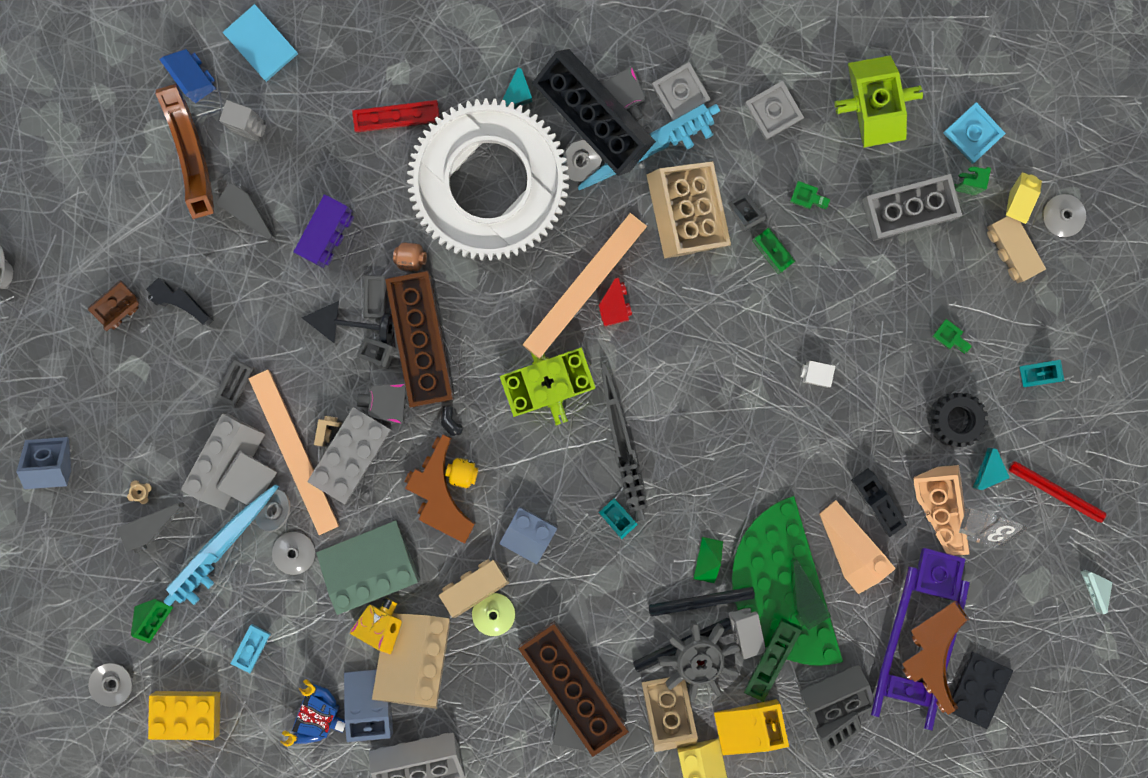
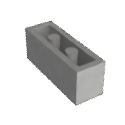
(242, 121)

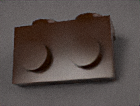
(114, 306)

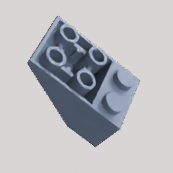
(363, 716)

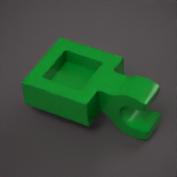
(805, 196)
(949, 335)

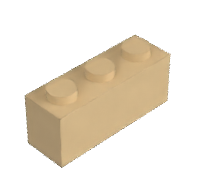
(1015, 249)
(473, 588)

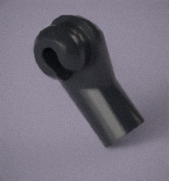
(448, 423)

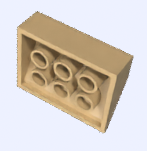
(688, 209)
(416, 663)

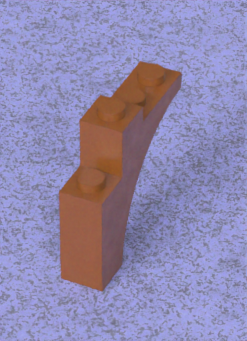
(431, 485)
(930, 663)

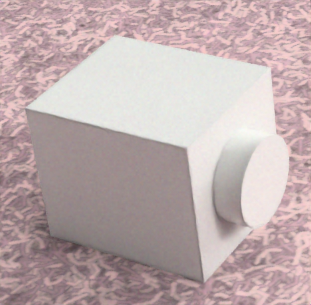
(817, 374)

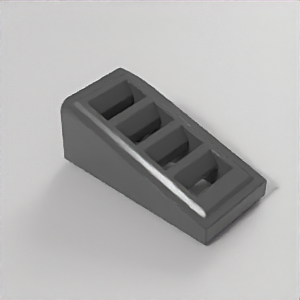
(829, 733)

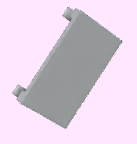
(747, 632)

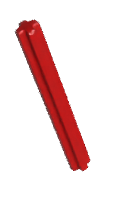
(1057, 492)

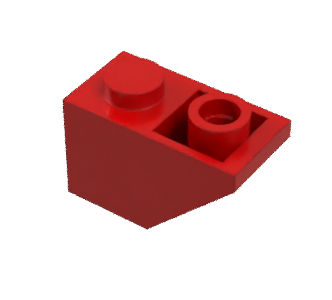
(613, 306)

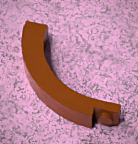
(189, 149)

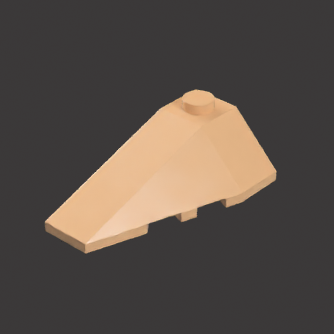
(942, 499)
(857, 554)

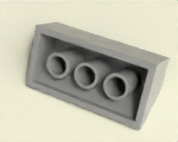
(217, 455)
(419, 759)

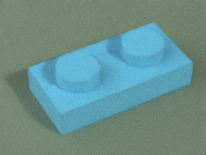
(250, 648)

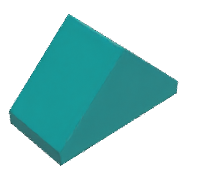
(518, 90)
(1042, 373)
(991, 470)
(618, 518)

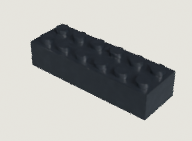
(593, 112)

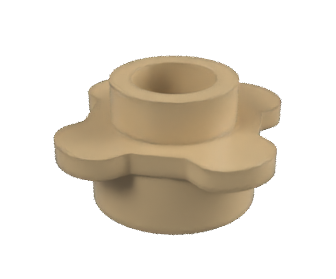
(133, 492)

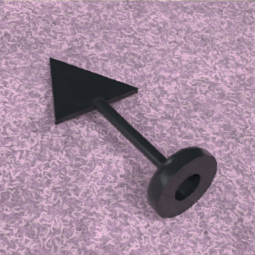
(326, 321)

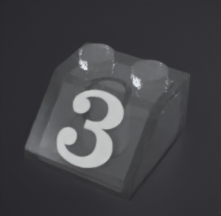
(989, 528)

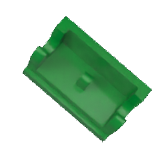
(975, 182)
(773, 251)

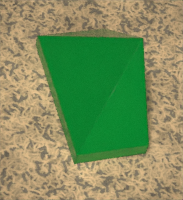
(708, 560)
(148, 619)

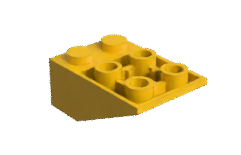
(751, 728)

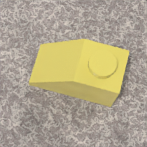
(1023, 197)

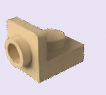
(323, 433)

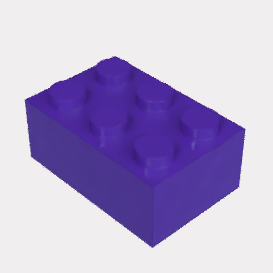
(324, 231)

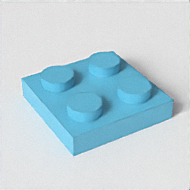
(974, 133)

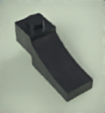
(163, 294)
(879, 502)

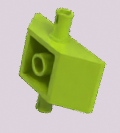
(877, 121)
(570, 379)

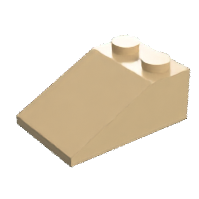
(669, 715)

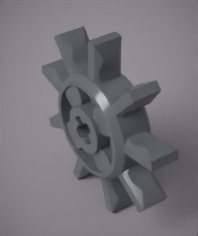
(688, 662)

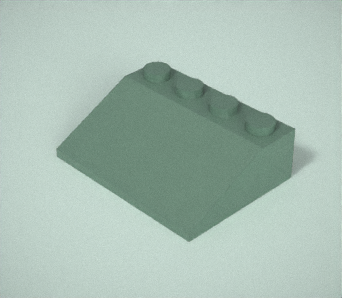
(367, 567)

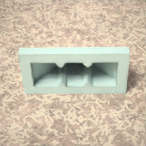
(1099, 590)

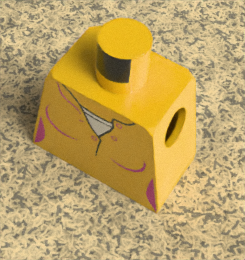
(378, 626)

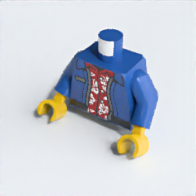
(315, 716)

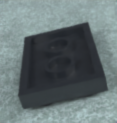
(980, 689)

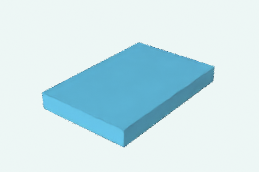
(260, 43)

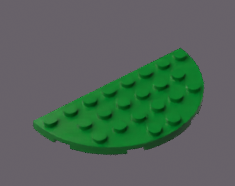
(765, 564)

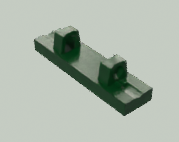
(772, 660)

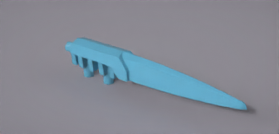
(675, 131)
(200, 565)

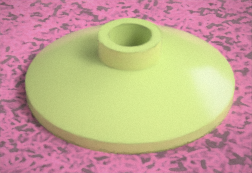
(505, 615)

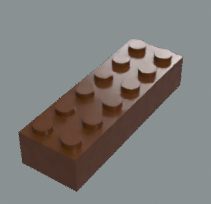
(419, 339)
(573, 688)

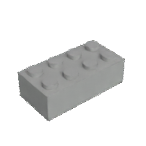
(912, 207)
(349, 456)

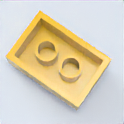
(184, 715)

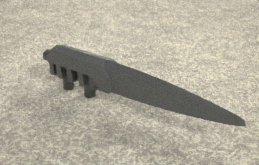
(624, 456)

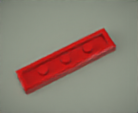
(395, 116)

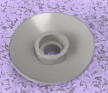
(586, 165)
(1054, 215)
(274, 512)
(304, 553)
(100, 685)

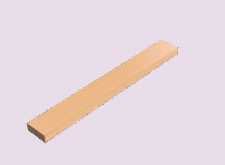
(584, 286)
(293, 451)

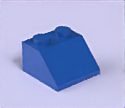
(188, 74)

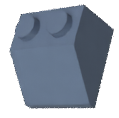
(45, 463)
(528, 535)

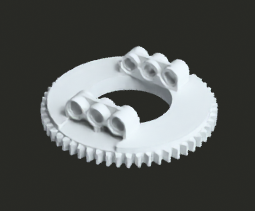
(451, 145)

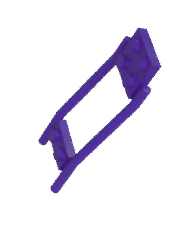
(937, 576)

